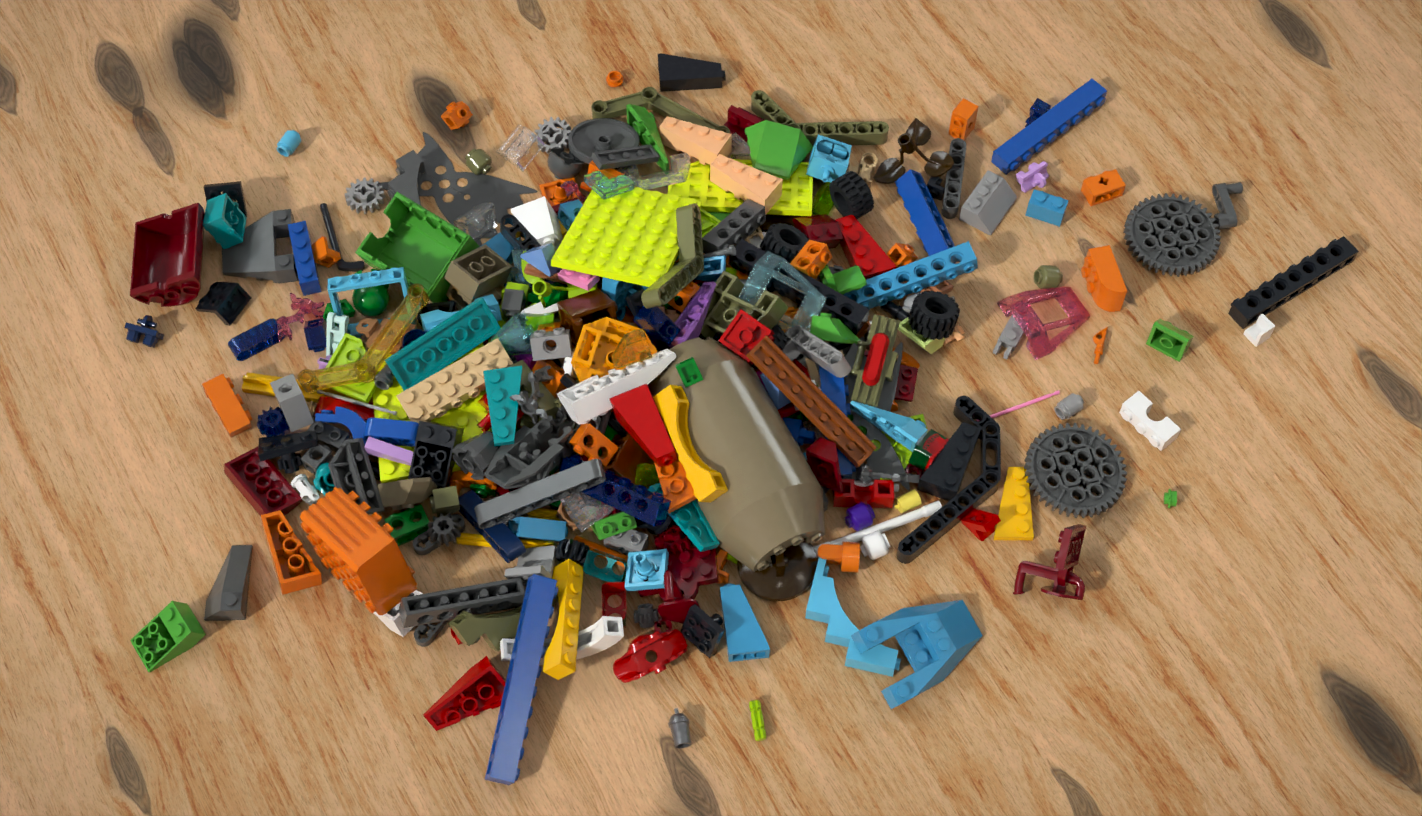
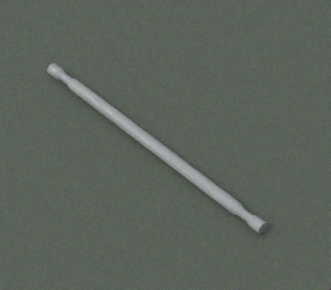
(357, 402)

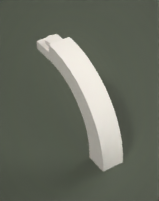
(592, 640)

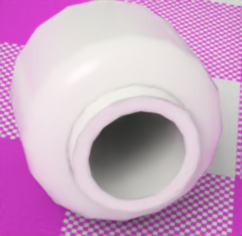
(875, 545)

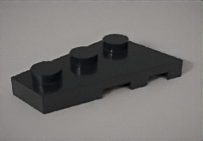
(285, 444)

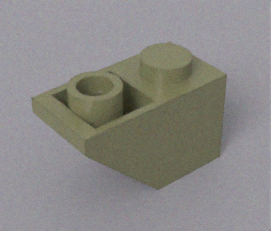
(445, 501)

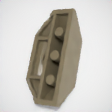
(406, 493)

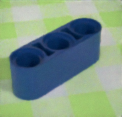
(392, 431)

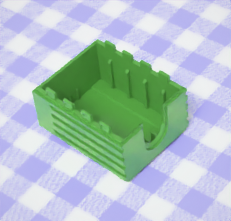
(419, 244)

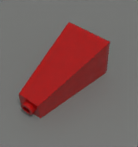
(641, 419)

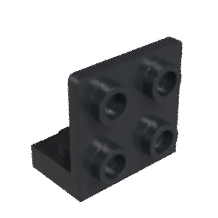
(224, 300)

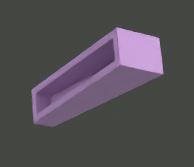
(388, 451)

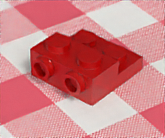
(744, 334)

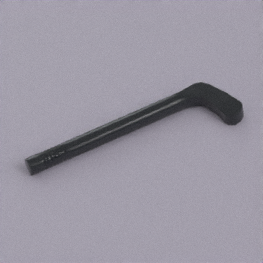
(341, 264)

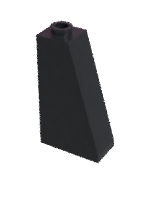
(685, 73)

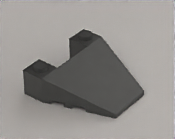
(258, 251)

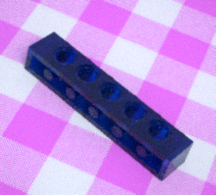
(657, 506)

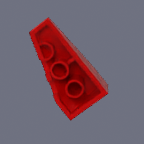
(473, 693)

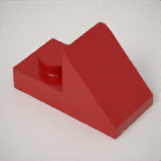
(981, 523)

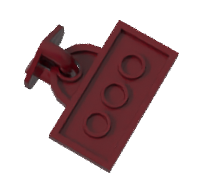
(1065, 559)
(684, 576)

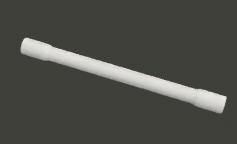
(924, 511)

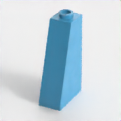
(741, 627)

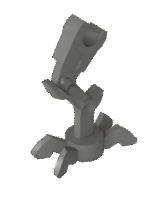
(529, 405)
(865, 472)

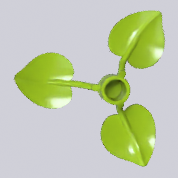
(544, 289)

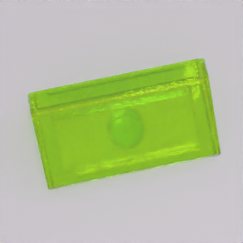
(822, 200)
(646, 475)

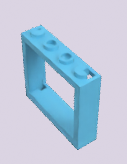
(364, 280)

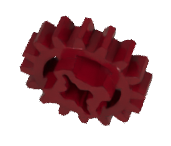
(673, 540)

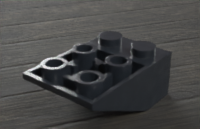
(433, 451)

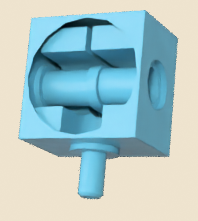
(828, 159)

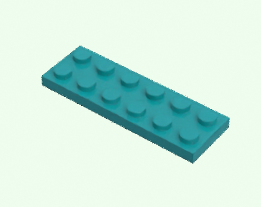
(443, 344)

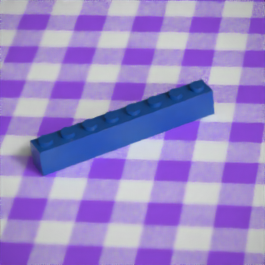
(1049, 126)

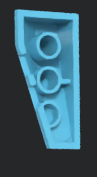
(899, 427)

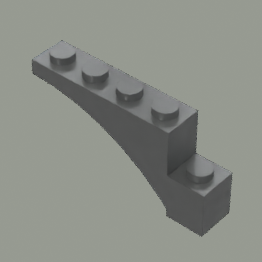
(410, 170)

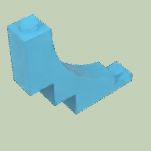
(825, 608)

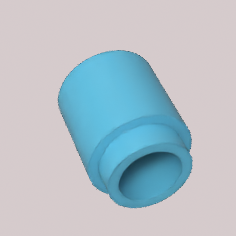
(288, 143)

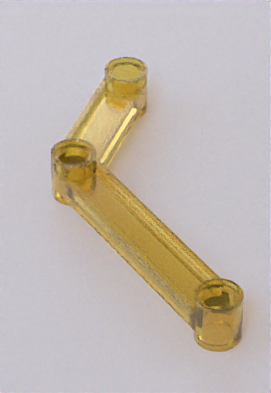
(366, 368)

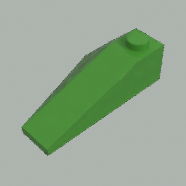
(647, 130)

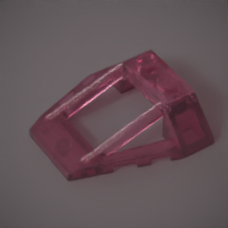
(1035, 330)

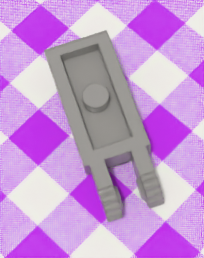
(1009, 338)

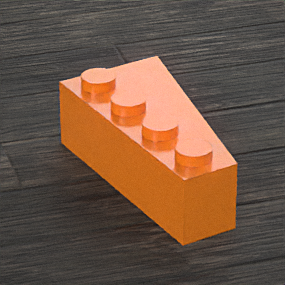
(291, 562)

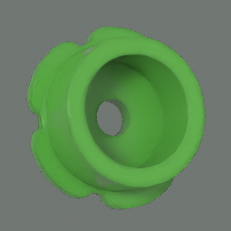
(1170, 498)

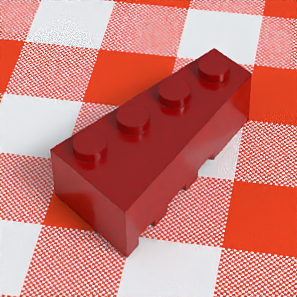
(862, 249)

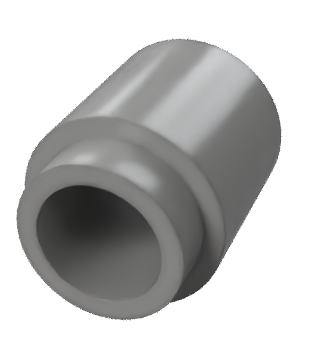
(1069, 406)

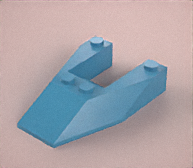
(932, 640)

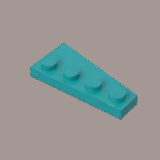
(503, 411)
(692, 523)

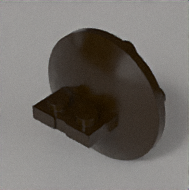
(785, 577)

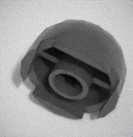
(563, 164)

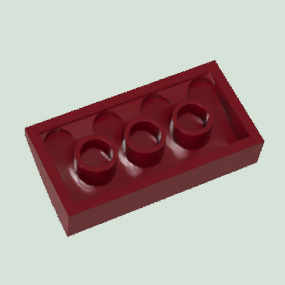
(261, 484)

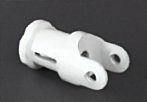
(307, 491)

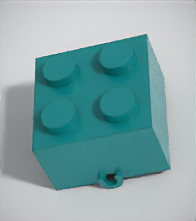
(224, 221)

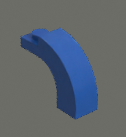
(347, 417)

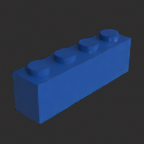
(304, 258)

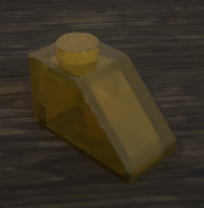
(631, 349)

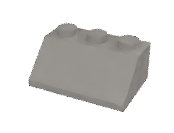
(988, 203)

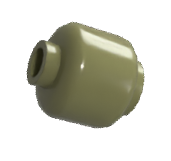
(478, 161)
(1047, 277)

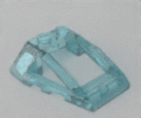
(768, 267)

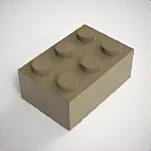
(478, 272)

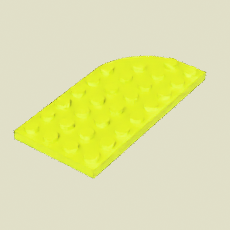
(795, 197)

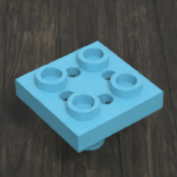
(646, 563)

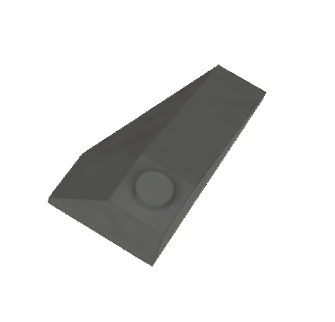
(230, 591)

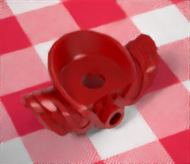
(634, 664)

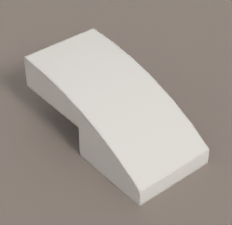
(538, 310)

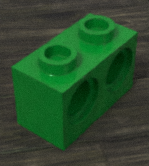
(409, 529)

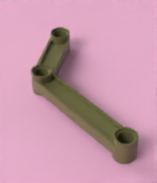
(651, 101)

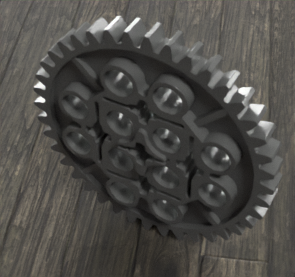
(1181, 226)
(1060, 496)

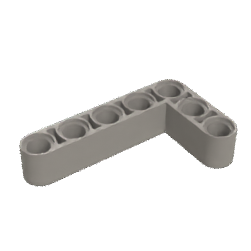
(803, 342)

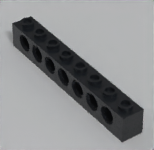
(1292, 282)
(841, 307)

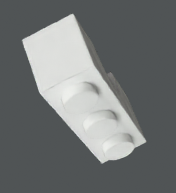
(1157, 432)

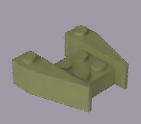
(726, 305)

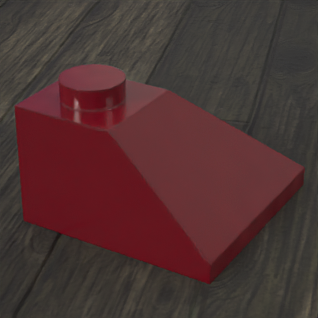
(824, 463)

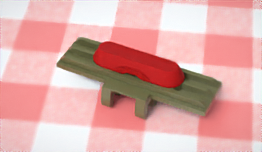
(879, 361)

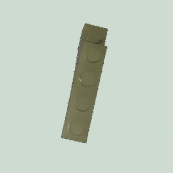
(490, 626)

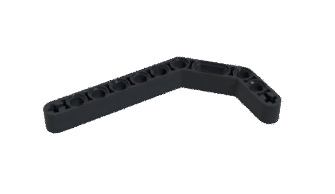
(965, 411)

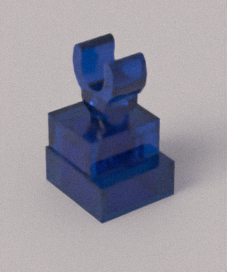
(1037, 110)

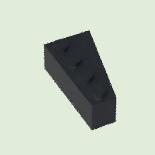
(949, 467)

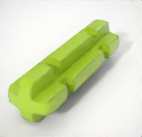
(757, 720)

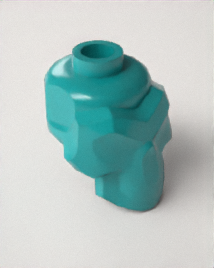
(323, 479)

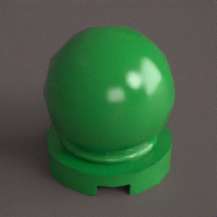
(371, 300)

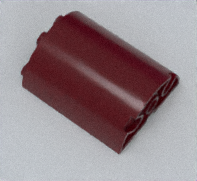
(168, 257)

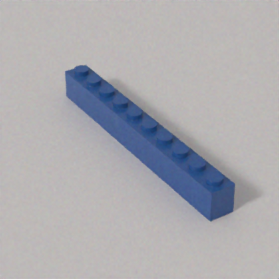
(521, 680)

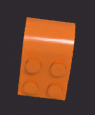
(1104, 279)

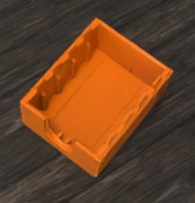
(358, 550)

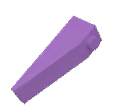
(694, 314)

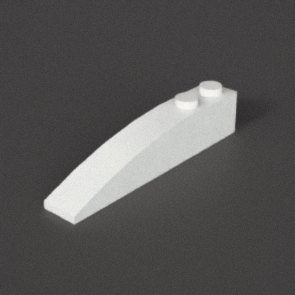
(592, 395)

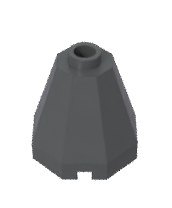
(475, 454)

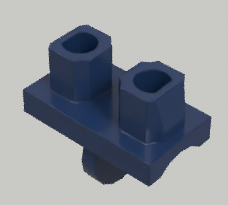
(135, 331)

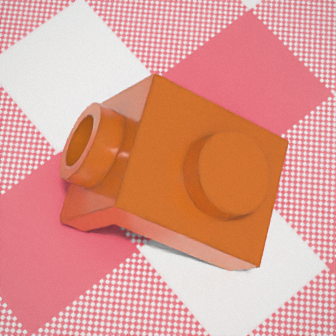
(721, 561)

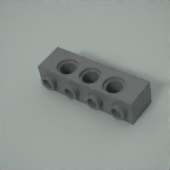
(735, 226)

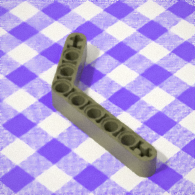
(847, 132)
(690, 259)

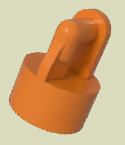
(845, 555)

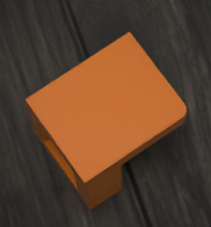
(324, 255)

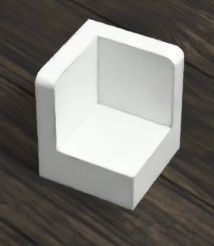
(1259, 331)

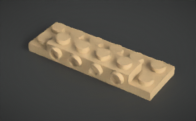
(453, 384)

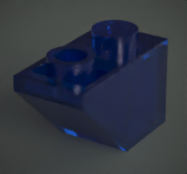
(657, 324)

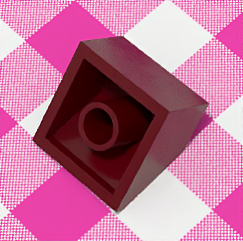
(820, 229)

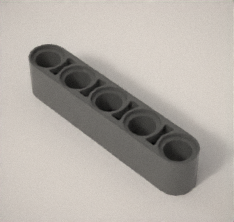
(953, 179)

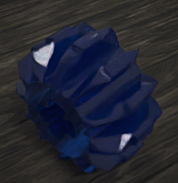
(272, 422)

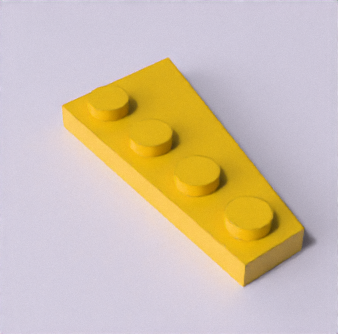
(1015, 508)

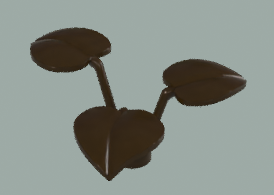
(916, 135)

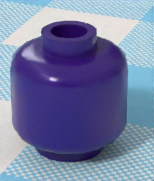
(859, 516)

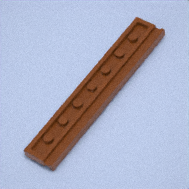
(811, 401)

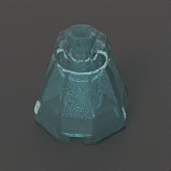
(515, 335)

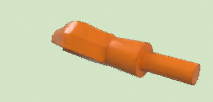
(1099, 344)

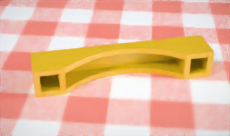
(674, 408)
(562, 651)

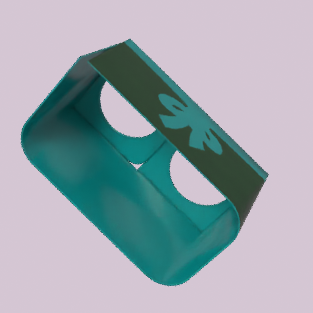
(590, 568)

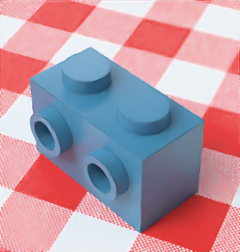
(1046, 207)

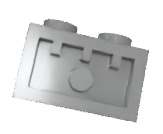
(534, 561)

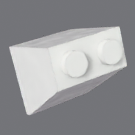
(540, 221)

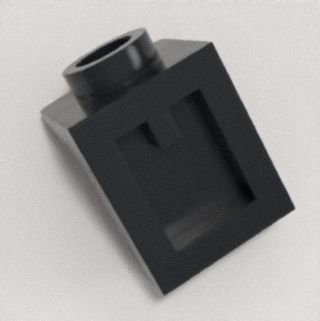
(935, 188)

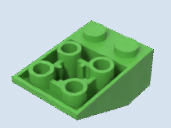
(167, 635)

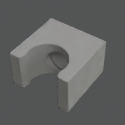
(292, 402)

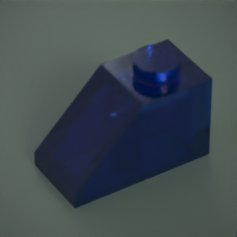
(315, 334)

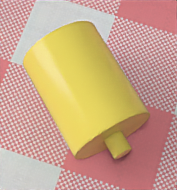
(907, 501)

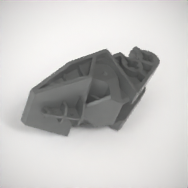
(535, 452)

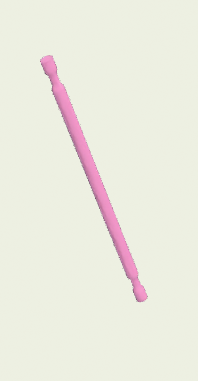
(1023, 405)

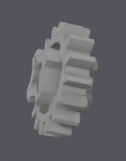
(552, 135)
(364, 195)

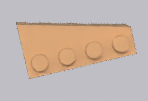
(695, 140)
(746, 181)

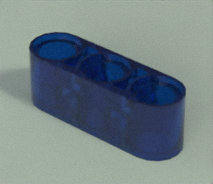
(255, 340)

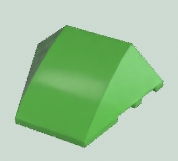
(777, 148)

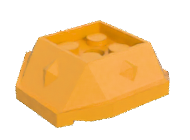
(597, 344)

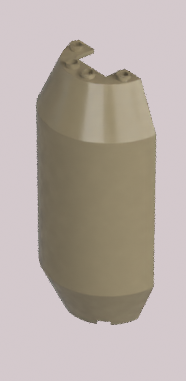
(740, 433)

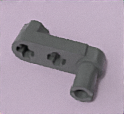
(1227, 216)

